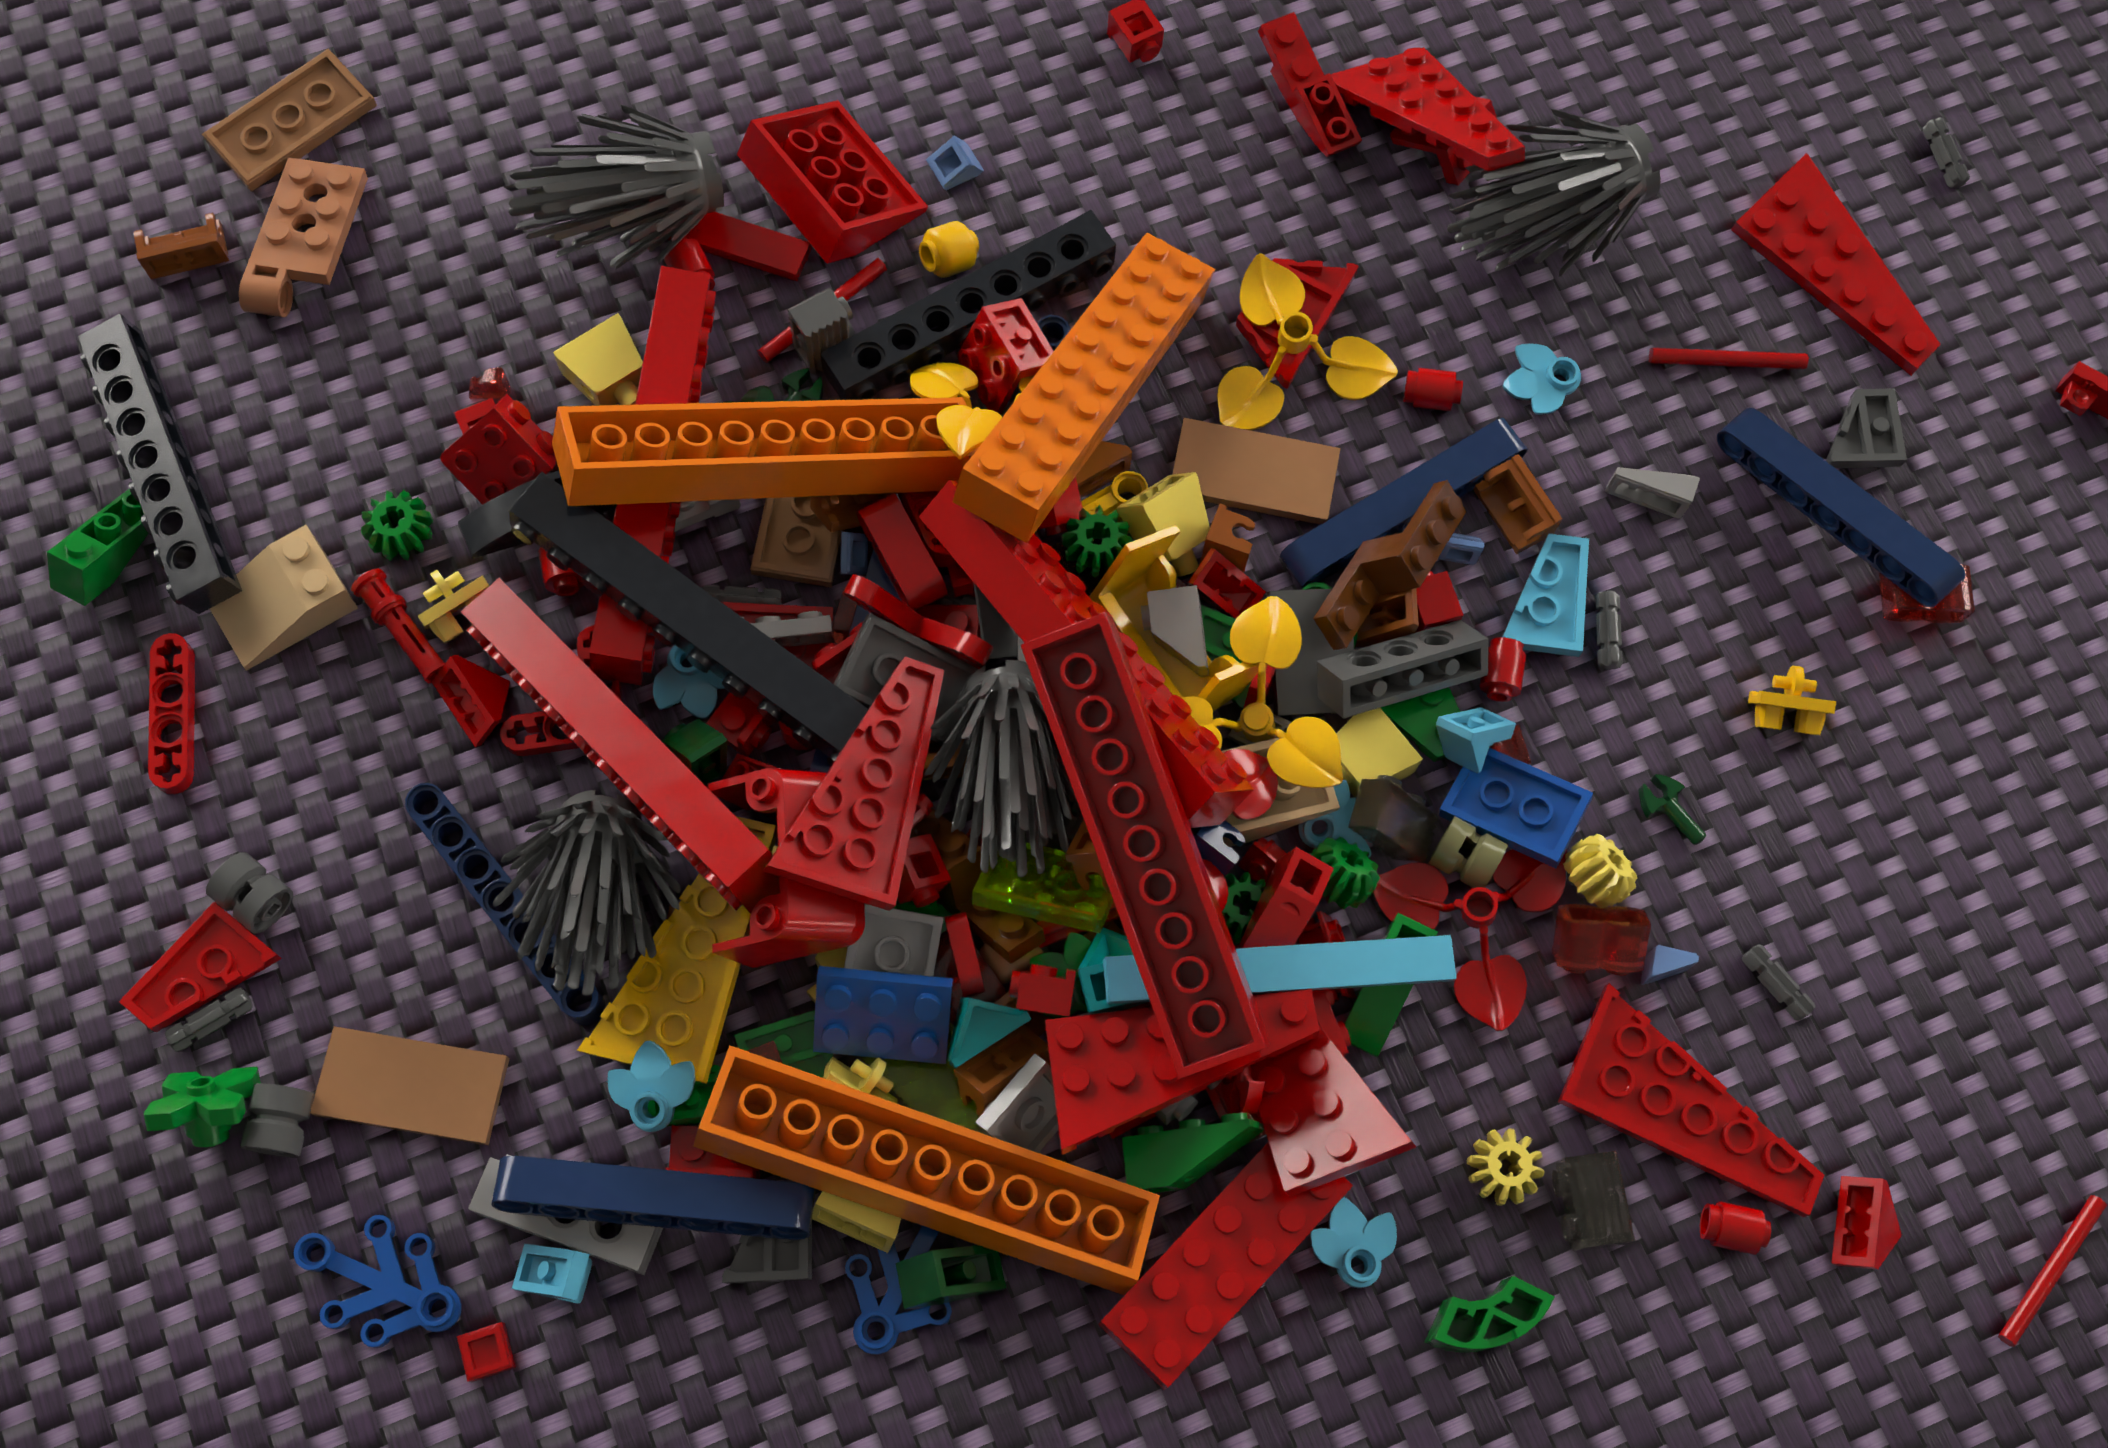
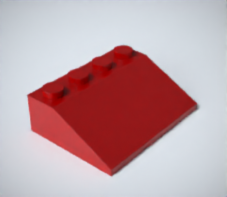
(829, 178)

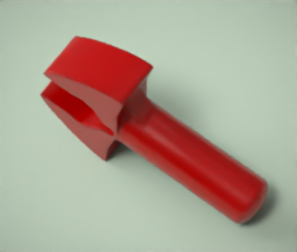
(1243, 1093)

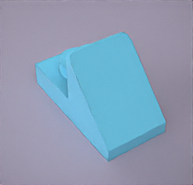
(1469, 733)
(553, 1272)

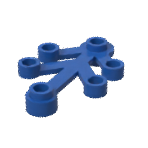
(385, 1285)
(886, 1311)

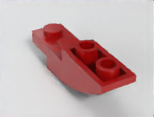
(1306, 88)

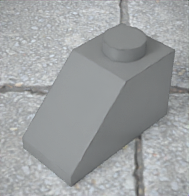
(1177, 625)

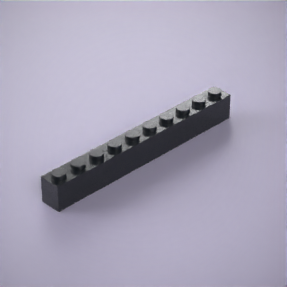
(686, 617)

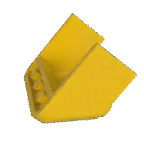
(1124, 590)

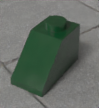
(699, 749)
(949, 1275)

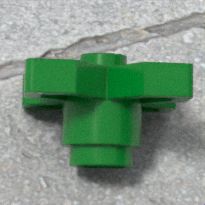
(202, 1104)

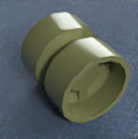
(1480, 863)

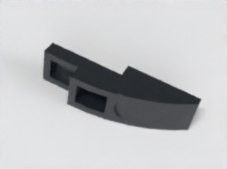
(489, 526)

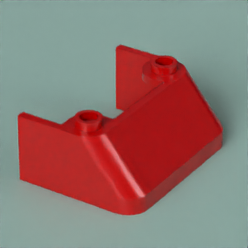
(800, 917)

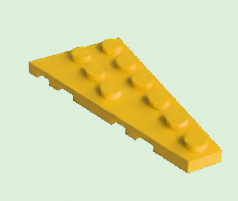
(685, 988)

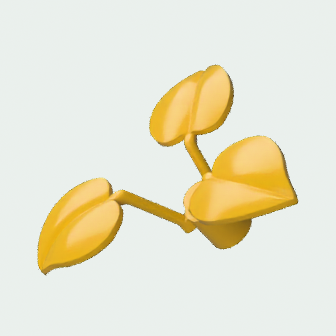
(1276, 293)
(958, 425)
(1310, 748)

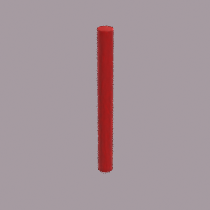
(847, 290)
(1728, 358)
(2052, 1271)

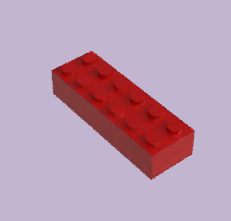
(1216, 1267)

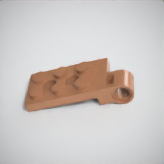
(306, 256)

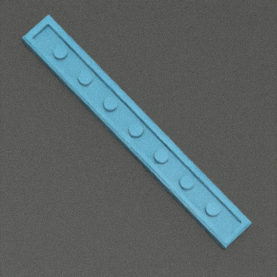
(1314, 966)

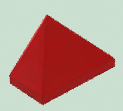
(1225, 585)
(472, 696)
(1864, 1223)

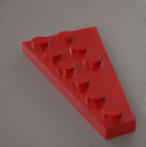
(1824, 251)

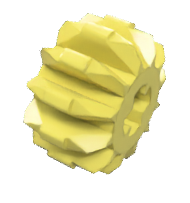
(1600, 871)
(1521, 1167)

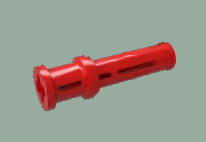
(390, 611)

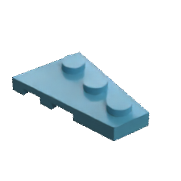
(1553, 599)

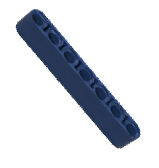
(1393, 506)
(1841, 507)
(467, 855)
(653, 1197)

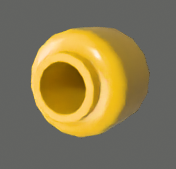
(949, 249)

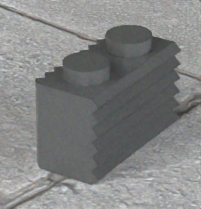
(819, 325)

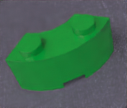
(1489, 1322)

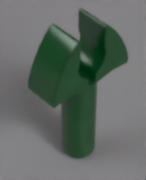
(793, 383)
(1670, 806)

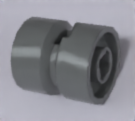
(247, 891)
(277, 1120)

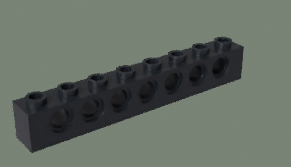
(946, 307)
(158, 465)

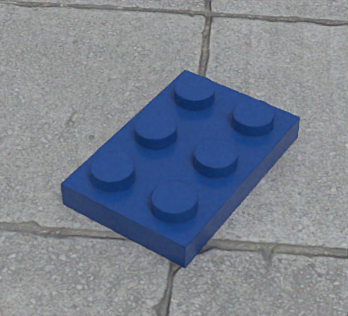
(1518, 806)
(882, 1014)

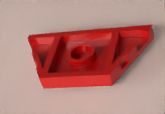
(1323, 293)

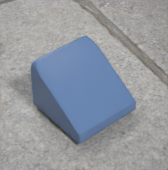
(954, 163)
(1462, 549)
(853, 554)
(1666, 962)

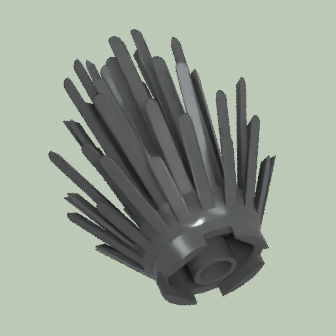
(1595, 180)
(620, 188)
(1006, 768)
(592, 856)

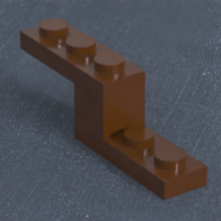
(1390, 565)
(1004, 932)

